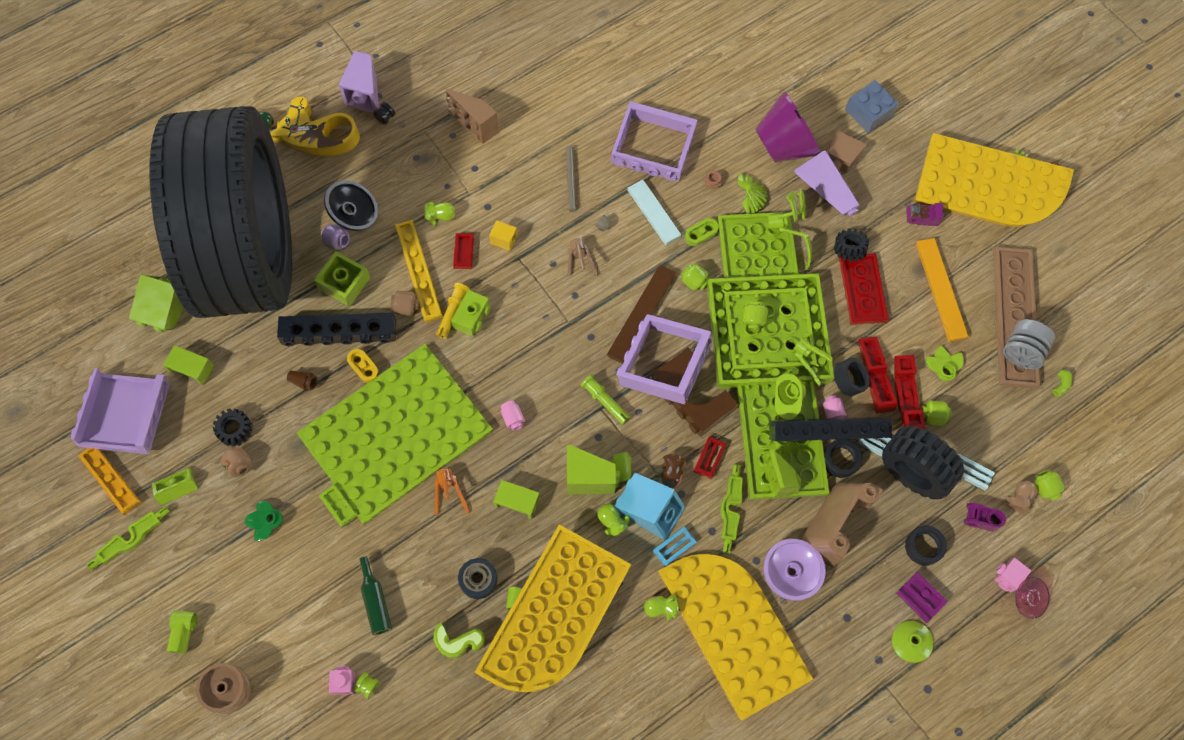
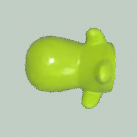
(441, 211)
(610, 518)
(659, 606)

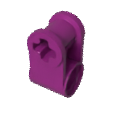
(980, 517)

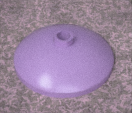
(805, 562)

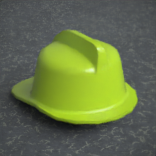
(789, 396)

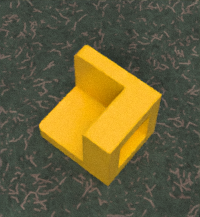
(503, 235)

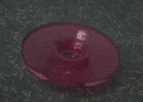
(1032, 597)

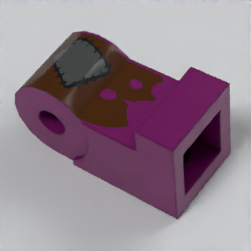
(925, 214)

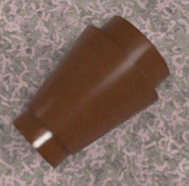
(304, 380)

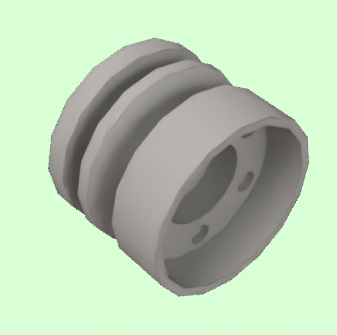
(1029, 344)

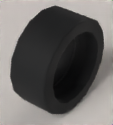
(844, 381)
(852, 448)
(936, 535)

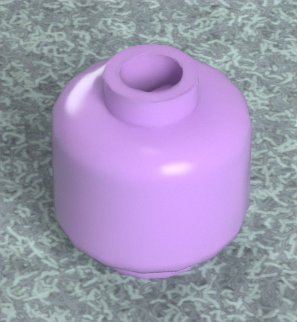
(335, 237)

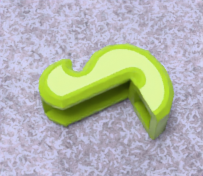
(458, 647)

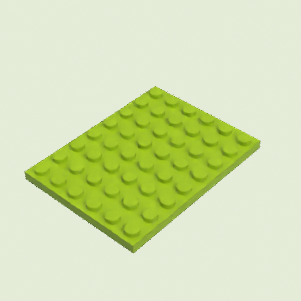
(394, 433)

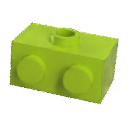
(470, 313)

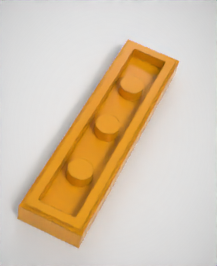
(110, 480)

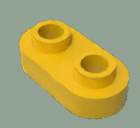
(362, 367)

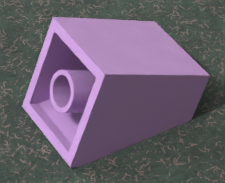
(360, 83)

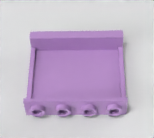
(120, 412)

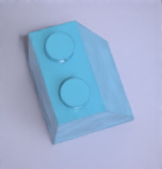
(650, 505)

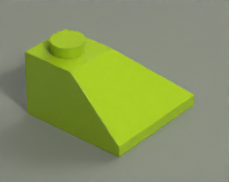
(781, 475)

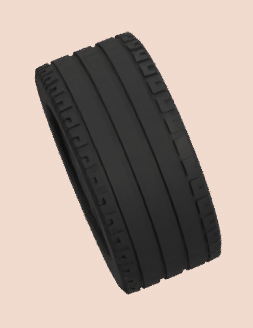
(221, 211)

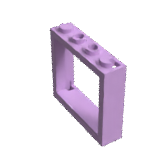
(660, 118)
(676, 394)

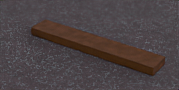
(646, 305)

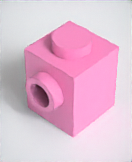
(1011, 574)
(342, 681)

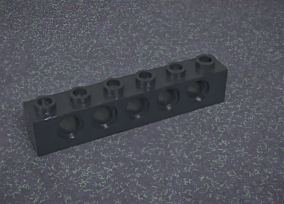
(328, 323)
(830, 429)

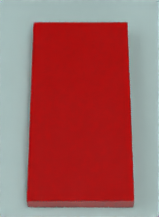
(864, 290)

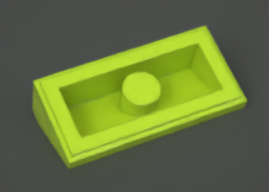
(174, 486)

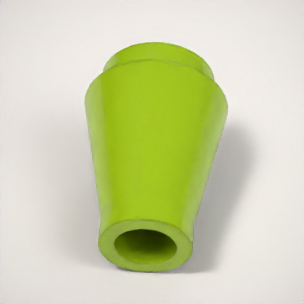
(623, 464)

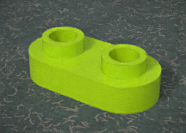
(700, 232)

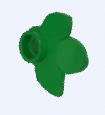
(261, 520)

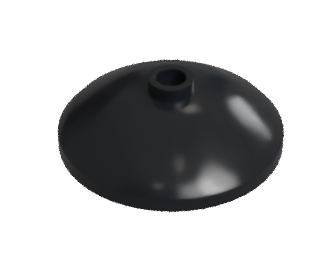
(355, 200)

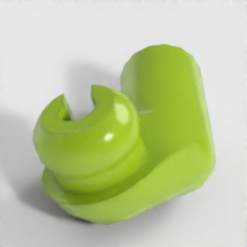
(1066, 382)

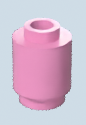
(834, 407)
(512, 415)

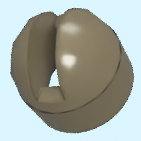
(603, 223)

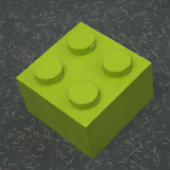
(342, 279)

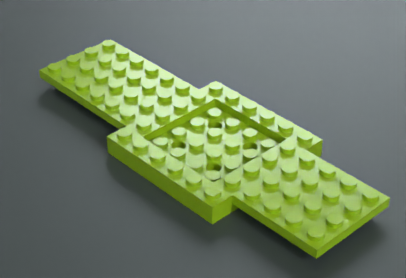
(764, 269)

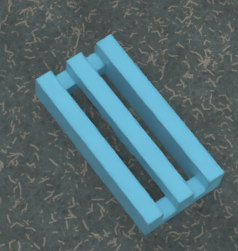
(661, 557)

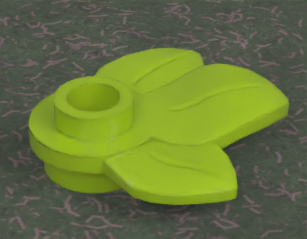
(944, 362)

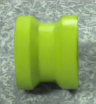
(366, 685)

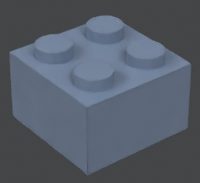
(871, 106)

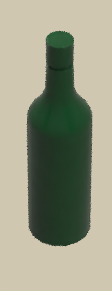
(374, 601)

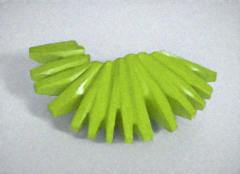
(754, 193)

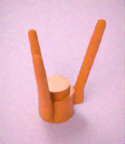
(445, 480)

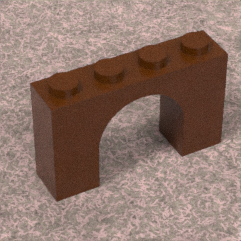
(700, 417)

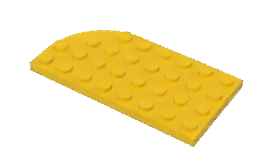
(990, 183)
(553, 614)
(736, 631)

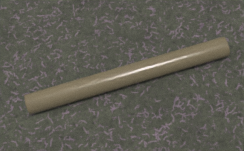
(570, 178)

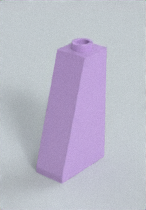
(828, 182)

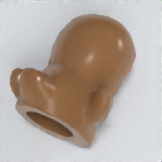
(1023, 497)

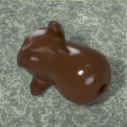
(673, 473)

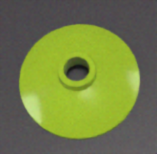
(903, 643)

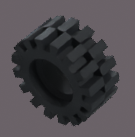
(851, 252)
(240, 435)

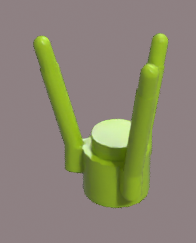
(805, 348)

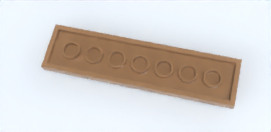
(1013, 303)

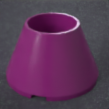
(786, 132)

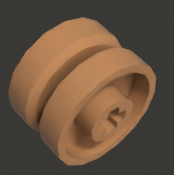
(222, 699)

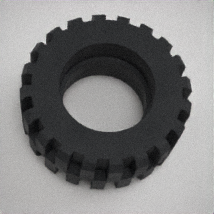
(923, 462)

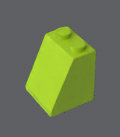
(155, 303)
(590, 473)

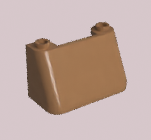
(825, 527)

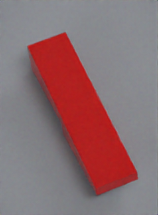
(879, 383)

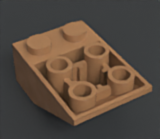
(473, 114)

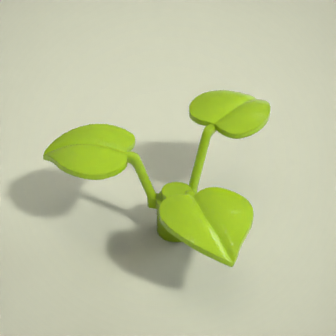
(779, 221)

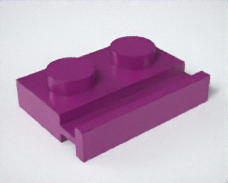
(921, 597)

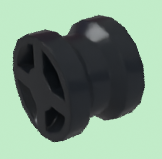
(384, 113)

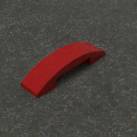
(907, 391)

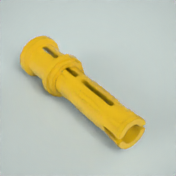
(454, 302)

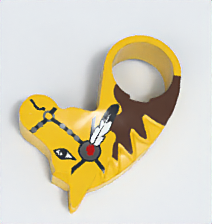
(313, 136)

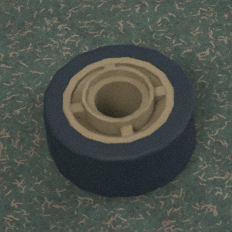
(472, 568)

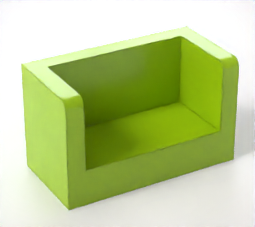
(188, 364)
(516, 498)

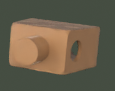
(845, 150)

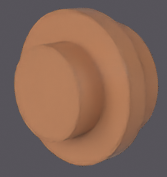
(713, 180)

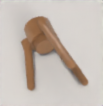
(578, 249)

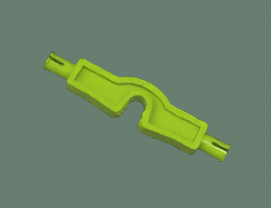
(731, 518)
(119, 545)

